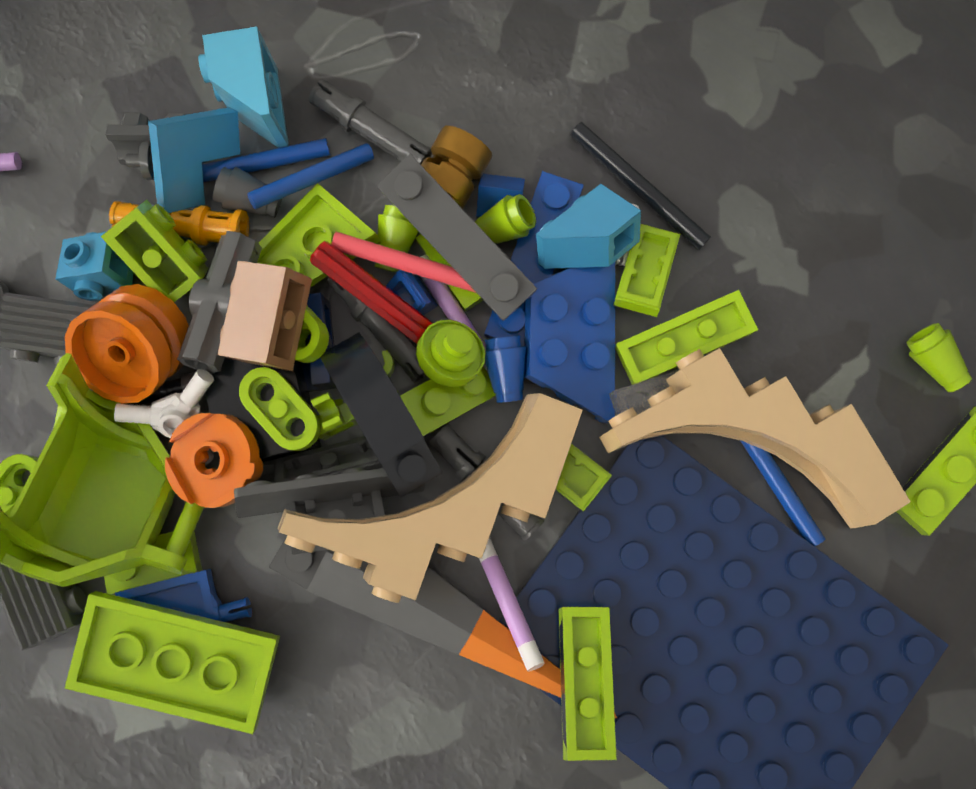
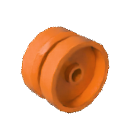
(128, 343)

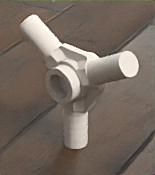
(171, 410)

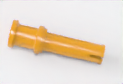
(198, 224)

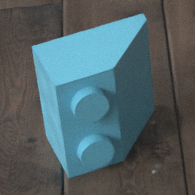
(246, 80)

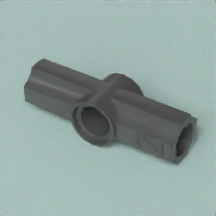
(210, 302)

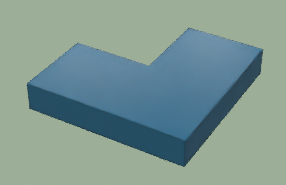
(180, 148)

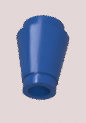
(506, 367)

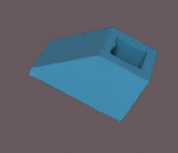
(590, 232)

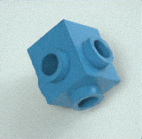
(91, 267)

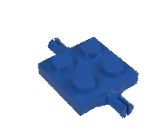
(189, 594)

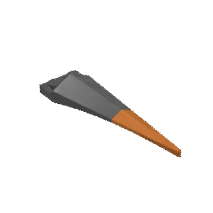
(436, 616)

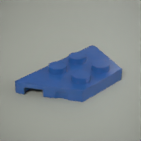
(574, 337)

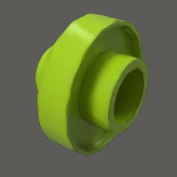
(450, 353)

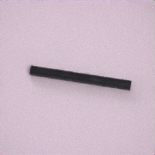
(640, 185)

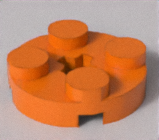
(237, 453)

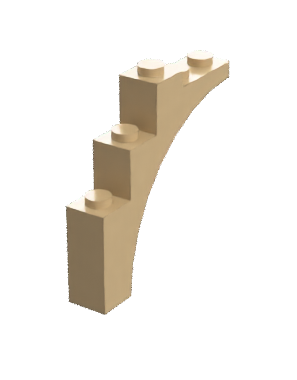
(824, 445)
(400, 545)

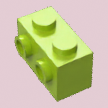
(156, 250)

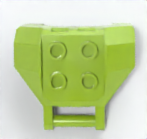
(93, 495)

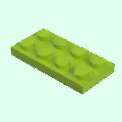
(172, 662)

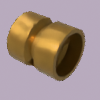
(456, 162)

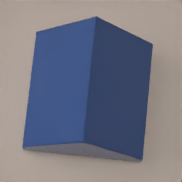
(494, 188)
(413, 291)

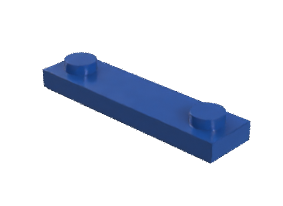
(549, 201)

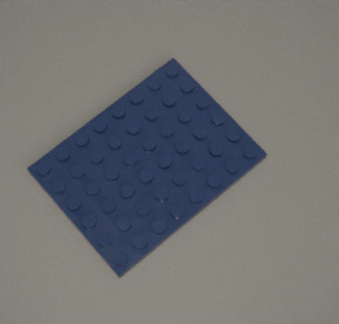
(728, 632)

